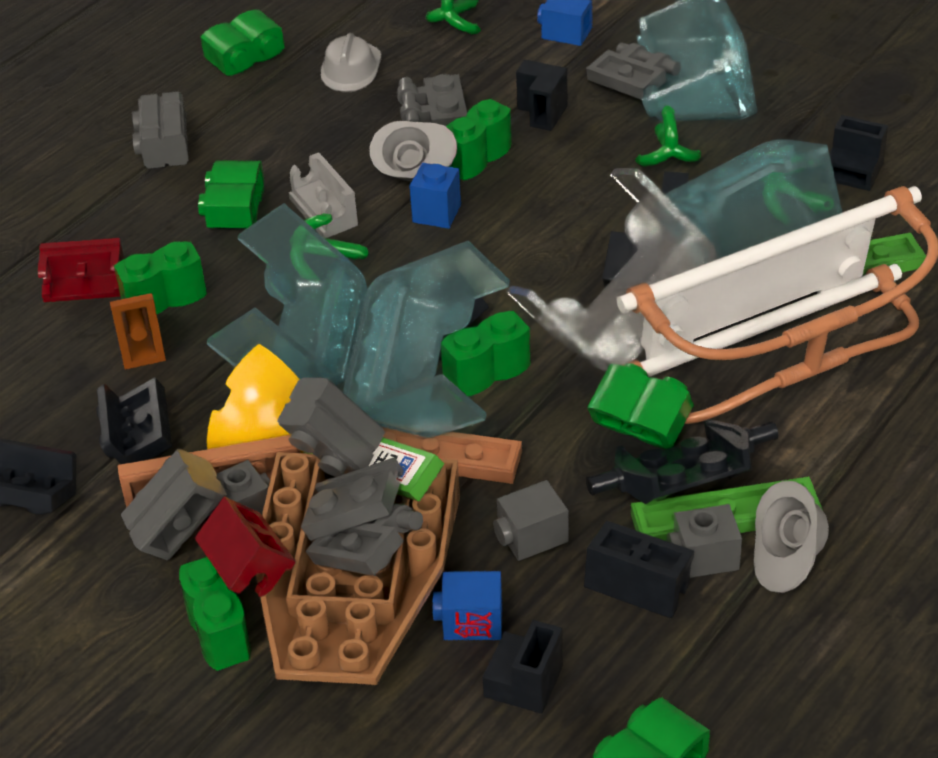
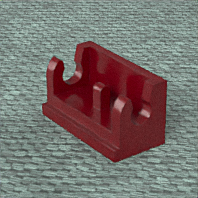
(79, 269)
(243, 545)

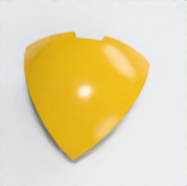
(257, 397)

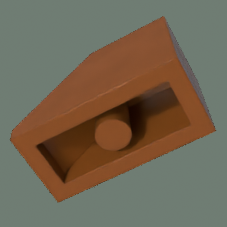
(138, 331)

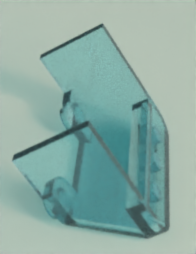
(319, 296)
(402, 338)

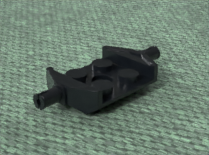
(696, 461)

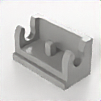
(322, 193)

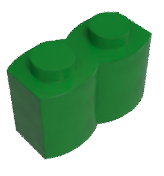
(242, 42)
(481, 137)
(232, 194)
(170, 274)
(487, 352)
(641, 405)
(214, 615)
(657, 732)

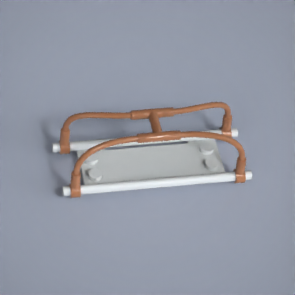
(811, 259)

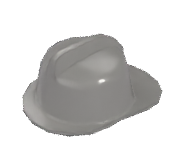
(350, 64)
(404, 145)
(788, 536)

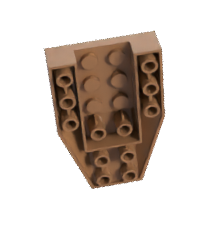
(340, 621)

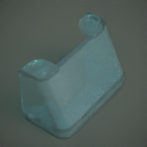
(713, 60)
(761, 194)

